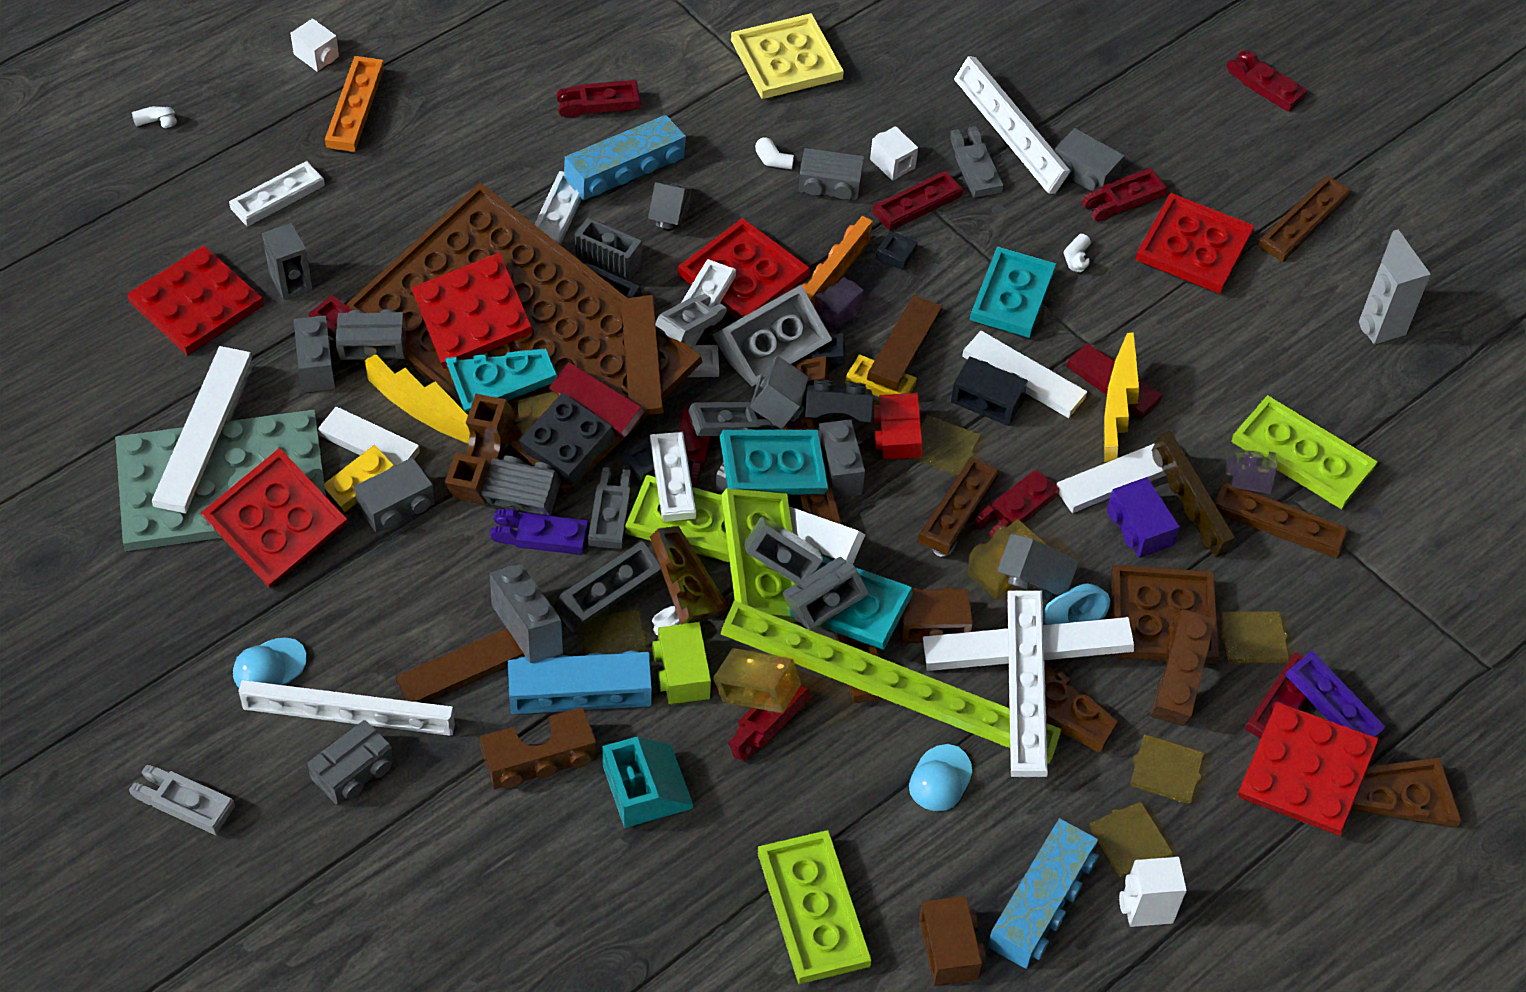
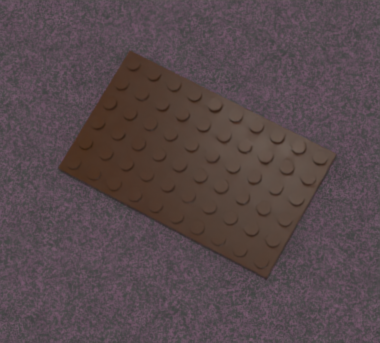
(565, 301)

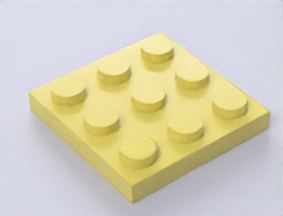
(787, 56)

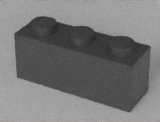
(607, 586)
(526, 613)

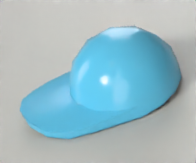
(1080, 604)
(271, 662)
(940, 778)

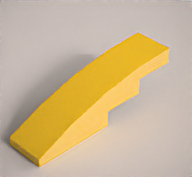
(1122, 390)
(423, 403)

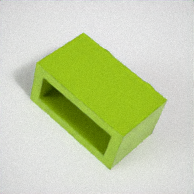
(683, 663)

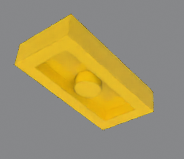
(362, 468)

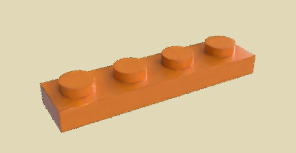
(354, 104)
(839, 258)

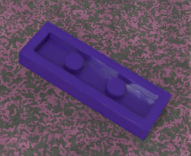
(1332, 695)

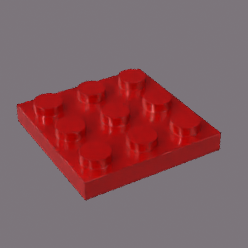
(1195, 243)
(761, 267)
(195, 300)
(472, 309)
(274, 518)
(1308, 768)

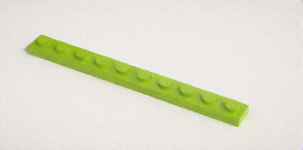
(874, 675)

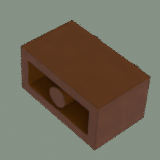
(935, 614)
(951, 940)

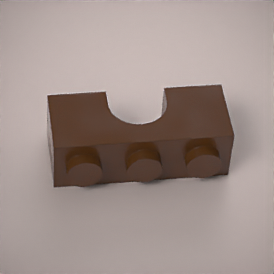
(489, 428)
(1184, 667)
(512, 761)

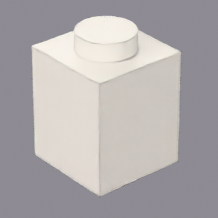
(314, 45)
(893, 153)

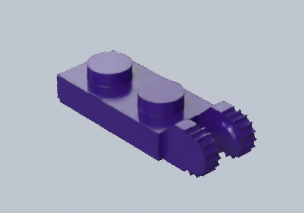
(540, 531)

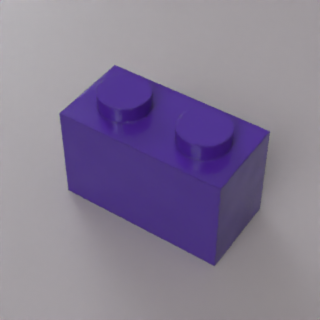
(1142, 517)

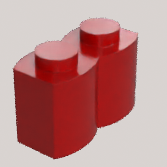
(899, 426)

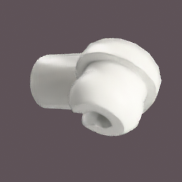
(153, 114)
(770, 155)
(1074, 253)

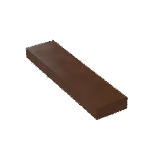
(1304, 218)
(904, 343)
(642, 353)
(958, 506)
(1281, 520)
(459, 667)

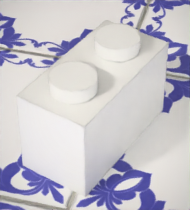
(1153, 891)

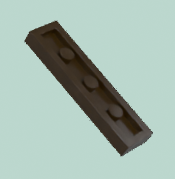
(1195, 498)

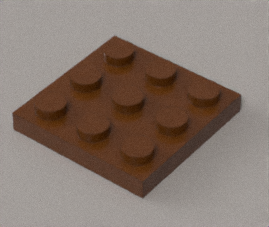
(1153, 601)

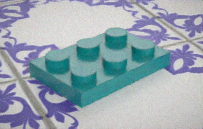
(1013, 292)
(774, 461)
(873, 616)

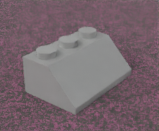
(1394, 292)
(780, 328)

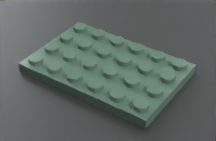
(236, 453)

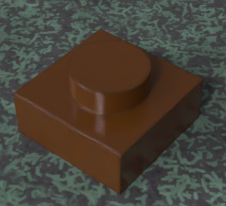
(814, 368)

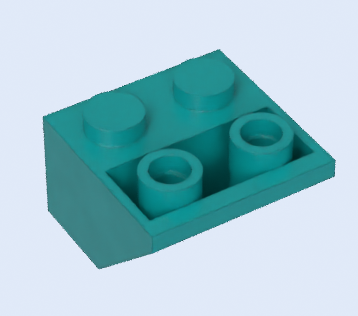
(645, 780)

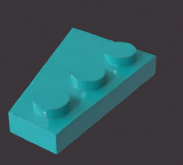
(501, 376)

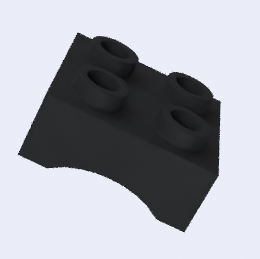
(826, 398)
(567, 438)

